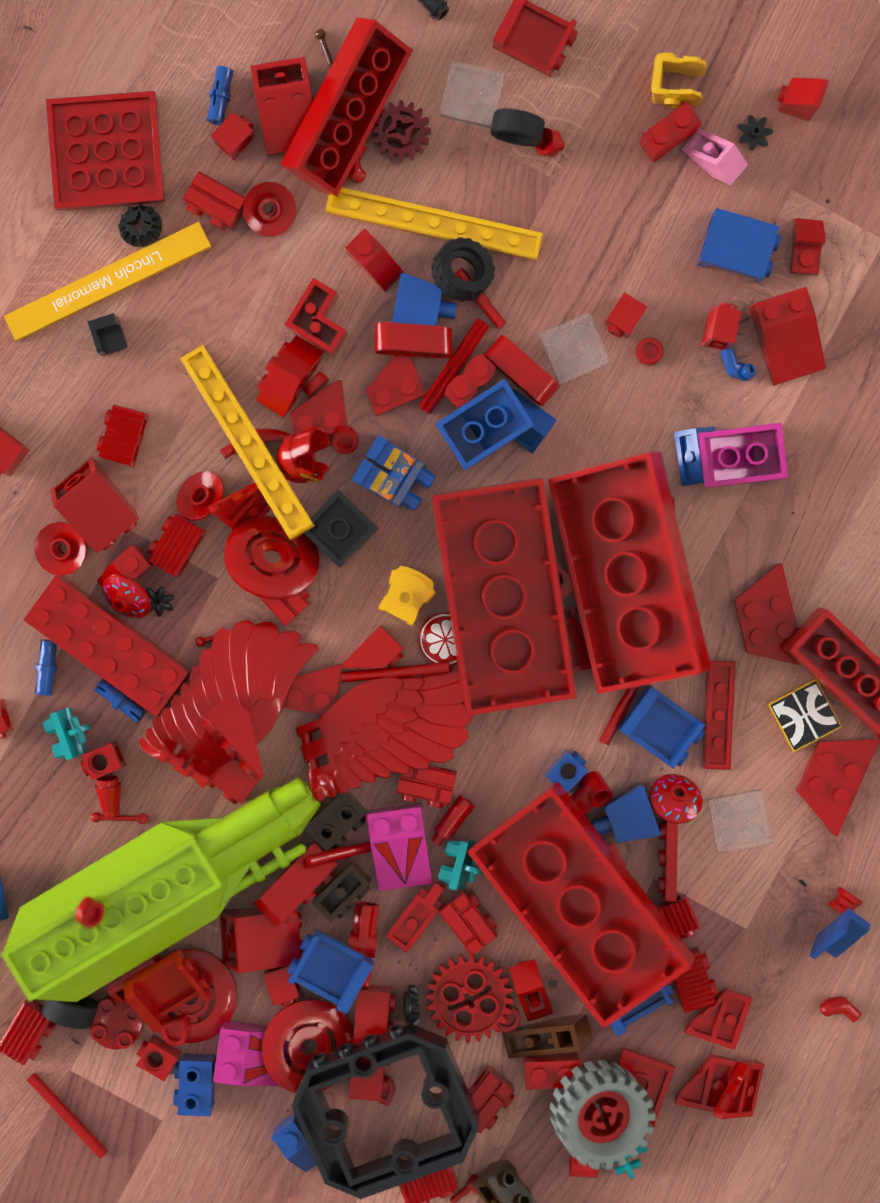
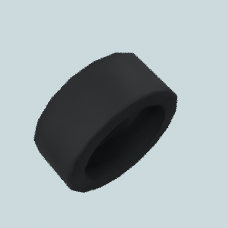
(517, 127)
(71, 1014)

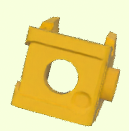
(687, 66)
(407, 594)

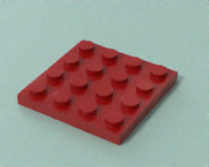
(105, 150)

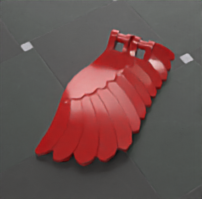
(251, 665)
(384, 730)

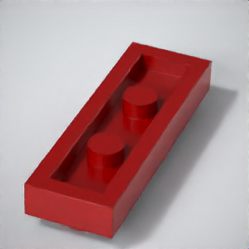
(668, 859)

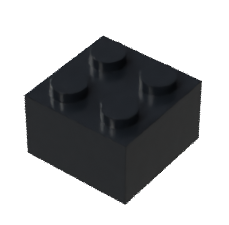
(340, 529)

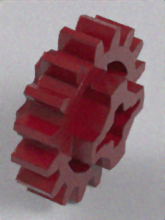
(411, 126)

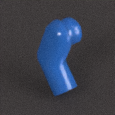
(735, 368)

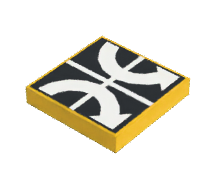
(804, 715)

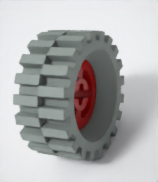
(621, 1103)

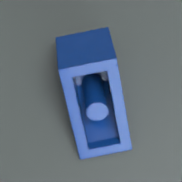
(292, 1143)

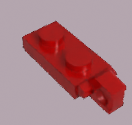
(416, 917)

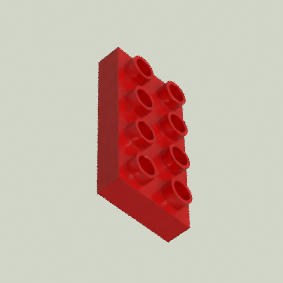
(629, 573)
(504, 596)
(581, 905)

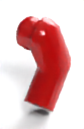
(356, 173)
(840, 1005)

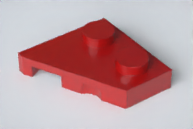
(395, 386)
(322, 410)
(241, 506)
(315, 690)
(723, 1020)
(707, 1083)
(741, 1092)

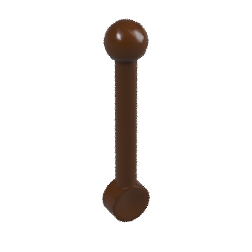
(320, 34)

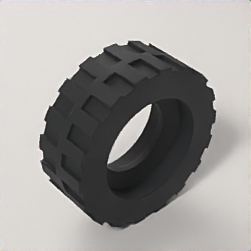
(472, 253)

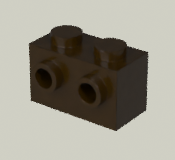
(336, 820)
(337, 895)
(502, 1185)

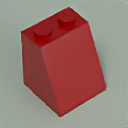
(94, 506)
(254, 943)

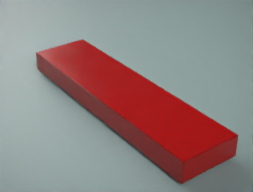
(719, 715)

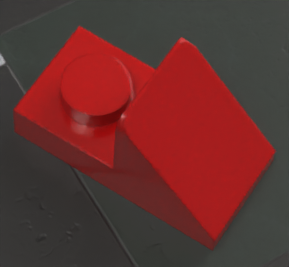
(806, 246)

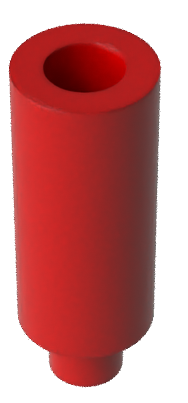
(452, 820)

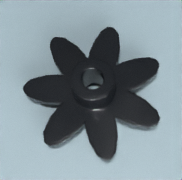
(751, 135)
(159, 600)

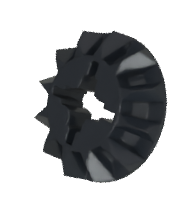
(148, 233)
(411, 1005)

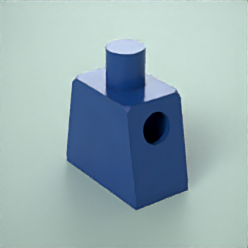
(420, 302)
(628, 816)

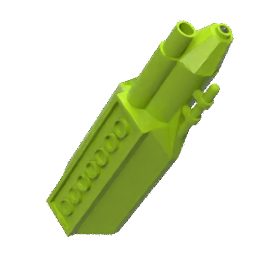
(152, 894)

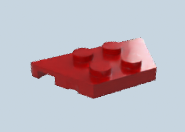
(767, 616)
(835, 778)

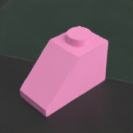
(715, 156)

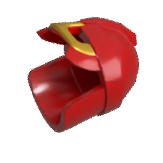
(297, 455)

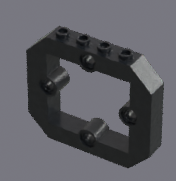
(389, 1171)

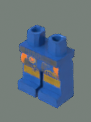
(401, 478)

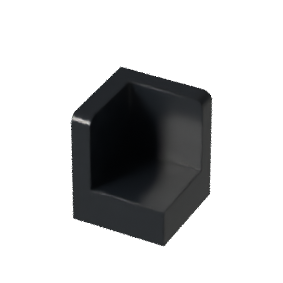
(107, 334)

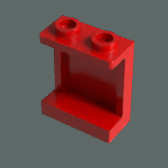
(535, 36)
(164, 988)

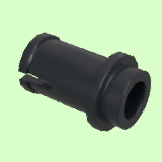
(437, 8)

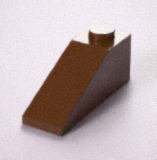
(549, 1037)

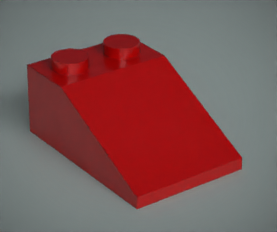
(788, 335)

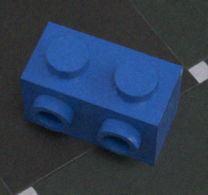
(196, 1085)

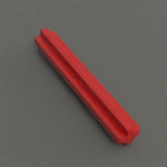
(453, 366)

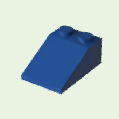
(484, 425)

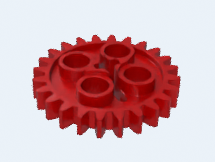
(481, 1019)

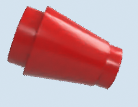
(109, 794)

